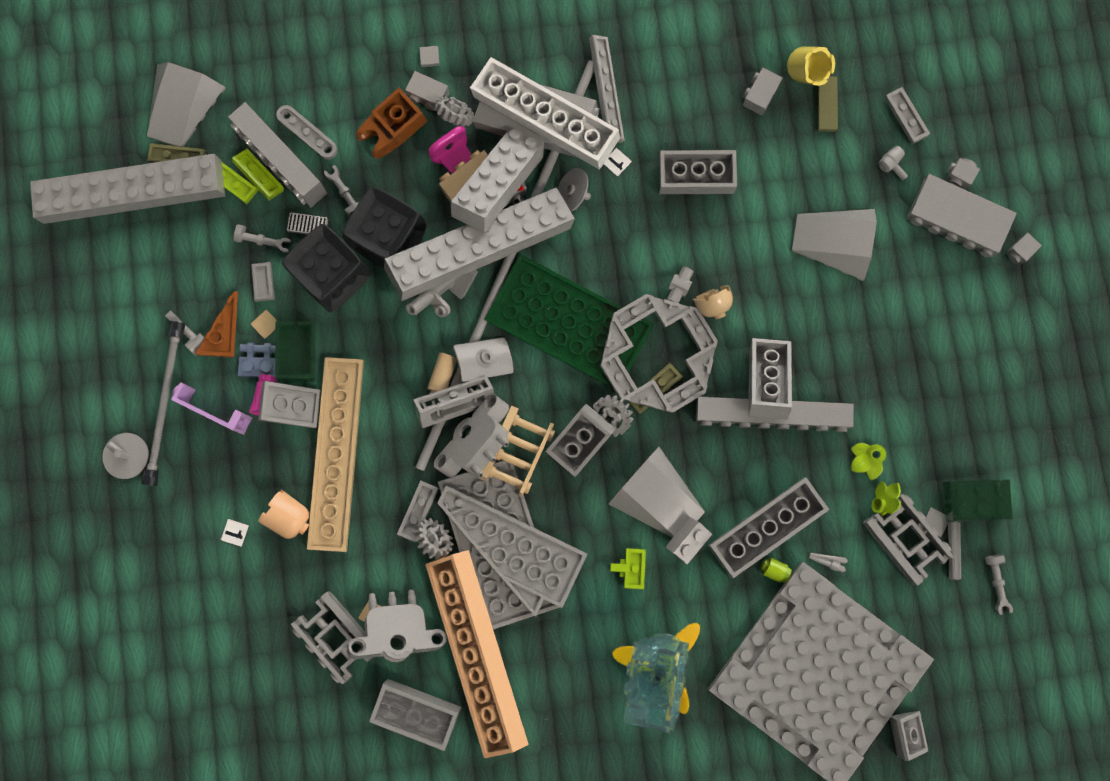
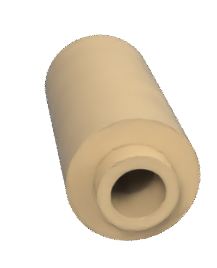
(442, 373)

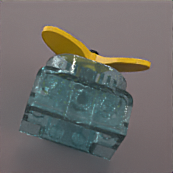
(657, 678)

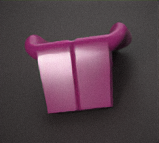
(456, 154)

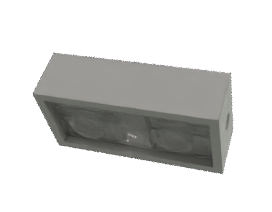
(415, 714)

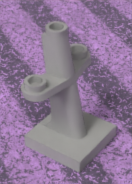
(458, 286)

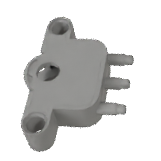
(480, 442)
(391, 622)

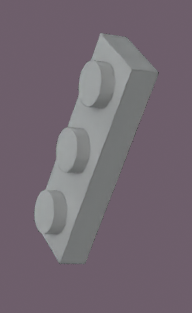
(907, 115)
(418, 509)

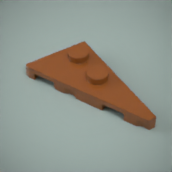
(221, 337)

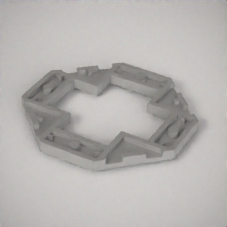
(619, 342)

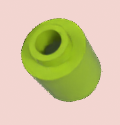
(775, 570)

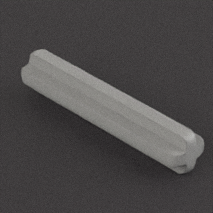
(954, 542)

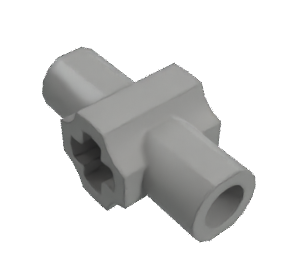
(680, 285)

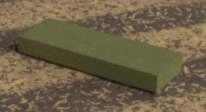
(828, 106)
(161, 152)
(665, 380)

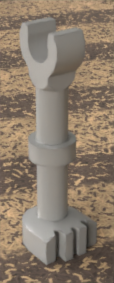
(343, 191)
(240, 235)
(998, 582)

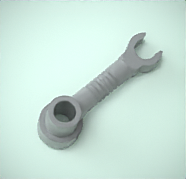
(195, 340)

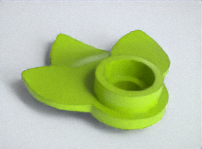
(866, 462)
(886, 499)

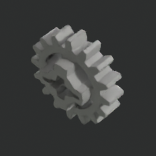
(454, 111)
(614, 412)
(433, 538)

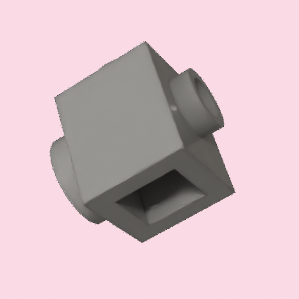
(962, 173)

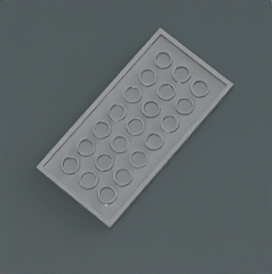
(500, 600)

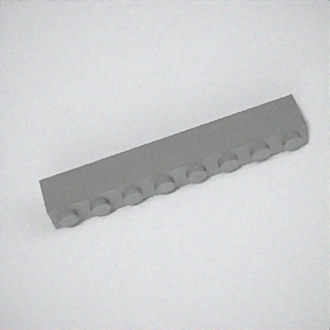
(802, 415)

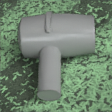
(890, 162)

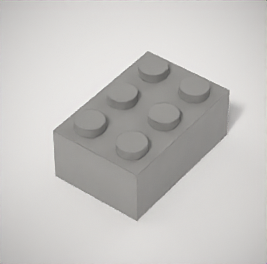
(580, 440)

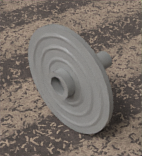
(574, 188)
(125, 455)

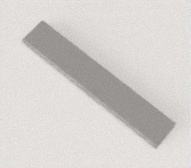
(606, 82)

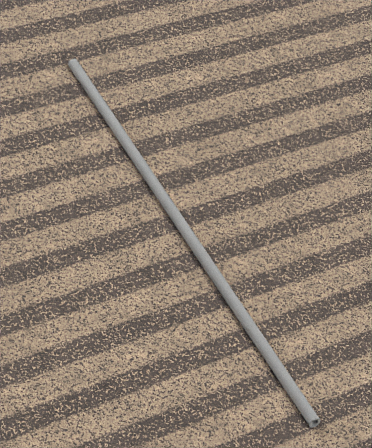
(501, 277)

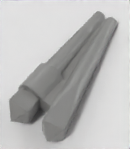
(830, 561)

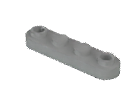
(307, 132)

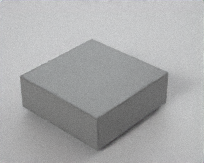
(429, 56)

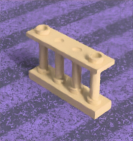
(513, 419)

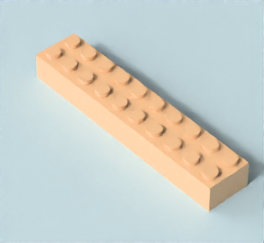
(476, 655)

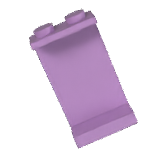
(239, 421)

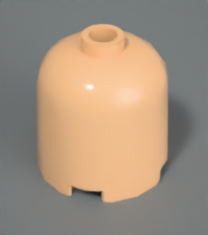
(285, 516)

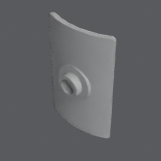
(483, 359)

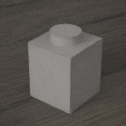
(1023, 249)

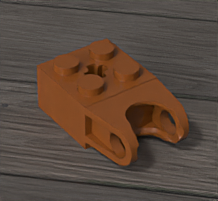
(392, 122)

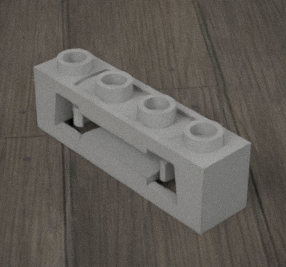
(452, 401)

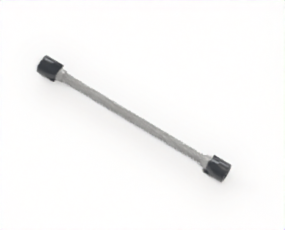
(175, 333)

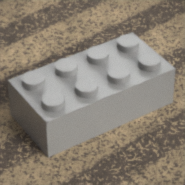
(697, 172)
(770, 379)

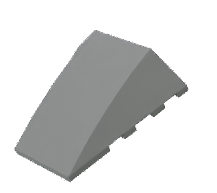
(179, 103)
(837, 239)
(658, 496)

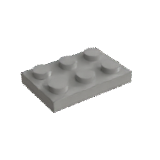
(289, 404)

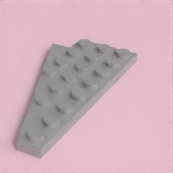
(524, 557)

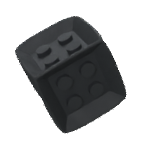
(383, 226)
(326, 267)

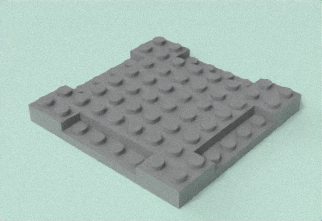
(820, 674)

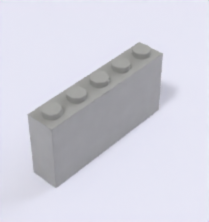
(961, 216)

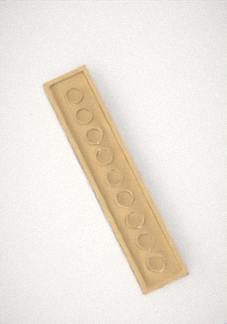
(335, 455)

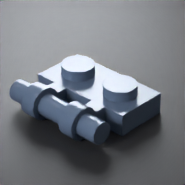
(254, 366)

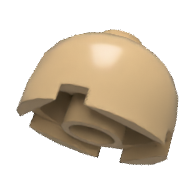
(714, 302)

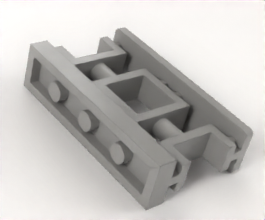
(895, 548)
(348, 626)

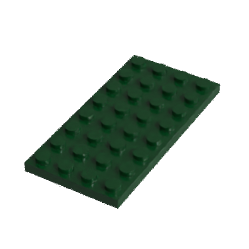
(561, 318)

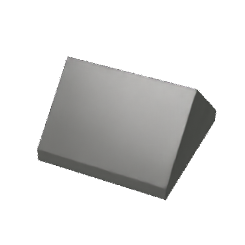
(908, 735)

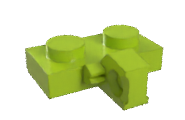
(632, 568)

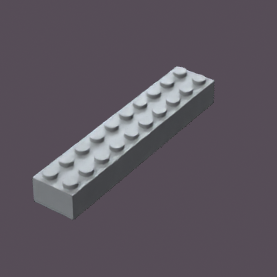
(127, 188)
(470, 249)

